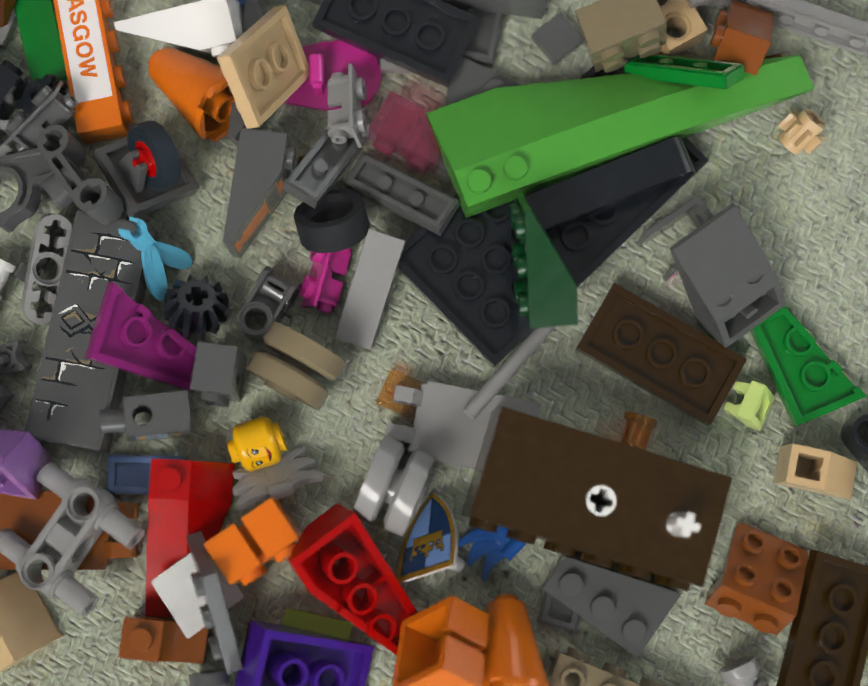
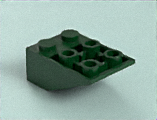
(545, 284)

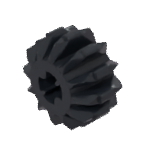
(196, 306)

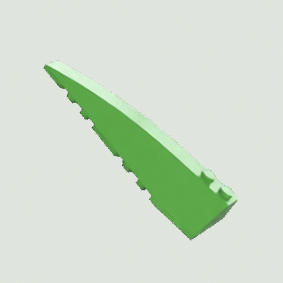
(558, 129)

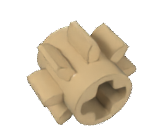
(801, 131)

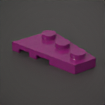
(138, 342)

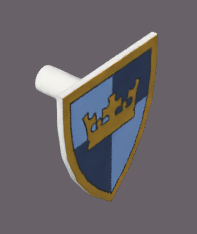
(430, 542)

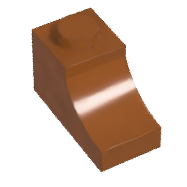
(161, 641)

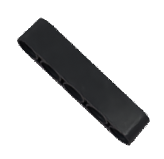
(611, 184)

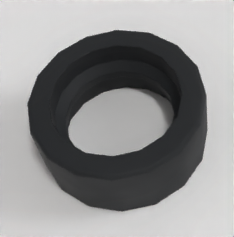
(334, 224)

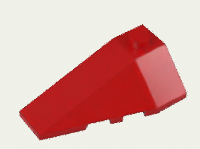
(182, 501)
(350, 575)

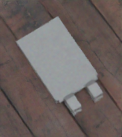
(442, 426)

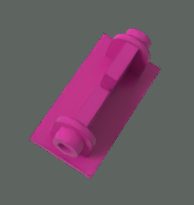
(319, 286)

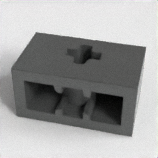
(218, 373)

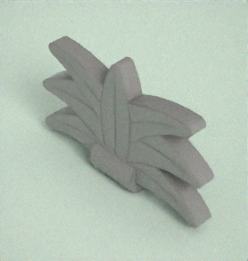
(276, 480)

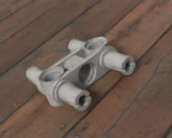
(68, 539)

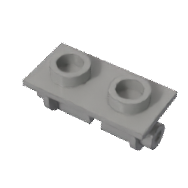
(347, 93)

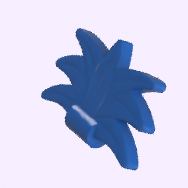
(495, 545)

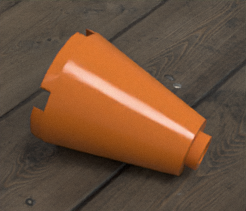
(195, 90)
(511, 647)

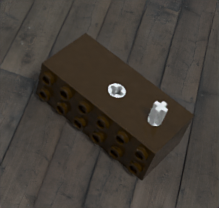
(648, 507)

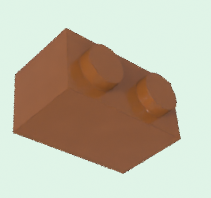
(742, 35)

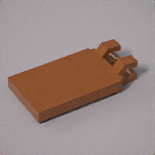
(30, 516)

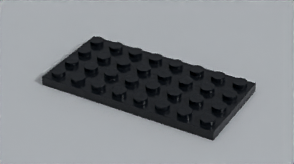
(472, 271)

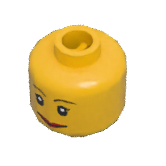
(257, 443)

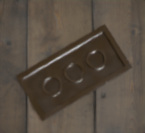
(661, 354)
(830, 625)

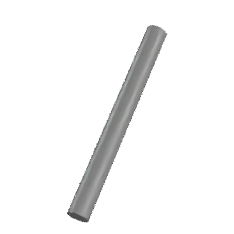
(506, 371)

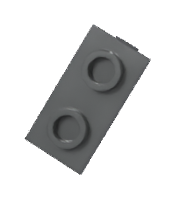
(49, 107)

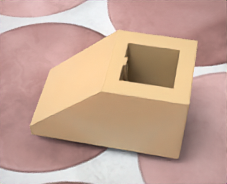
(815, 471)

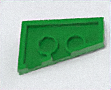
(801, 370)

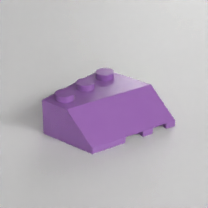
(20, 464)

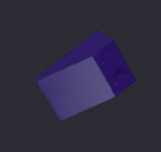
(300, 657)

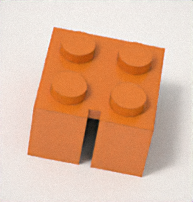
(246, 549)
(442, 646)

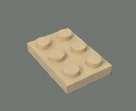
(264, 66)

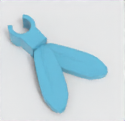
(153, 257)

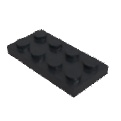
(412, 34)

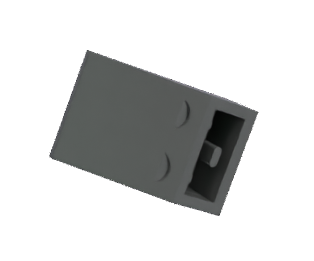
(727, 277)

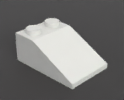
(200, 25)

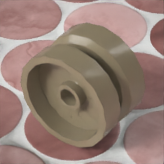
(293, 370)

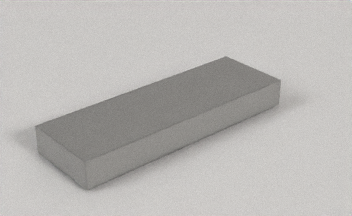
(370, 289)

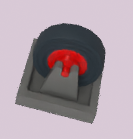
(145, 169)

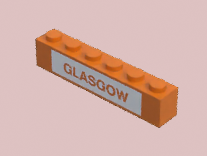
(93, 69)

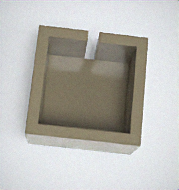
(620, 31)

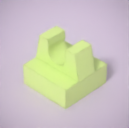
(754, 406)

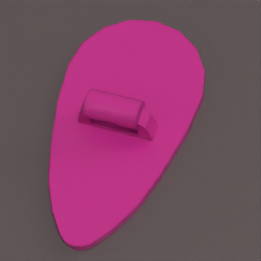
(329, 58)

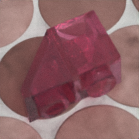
(404, 130)

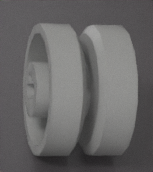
(394, 486)

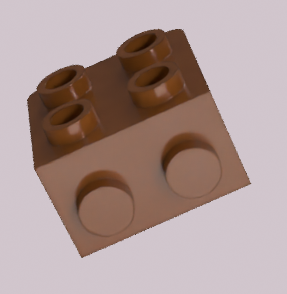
(760, 580)

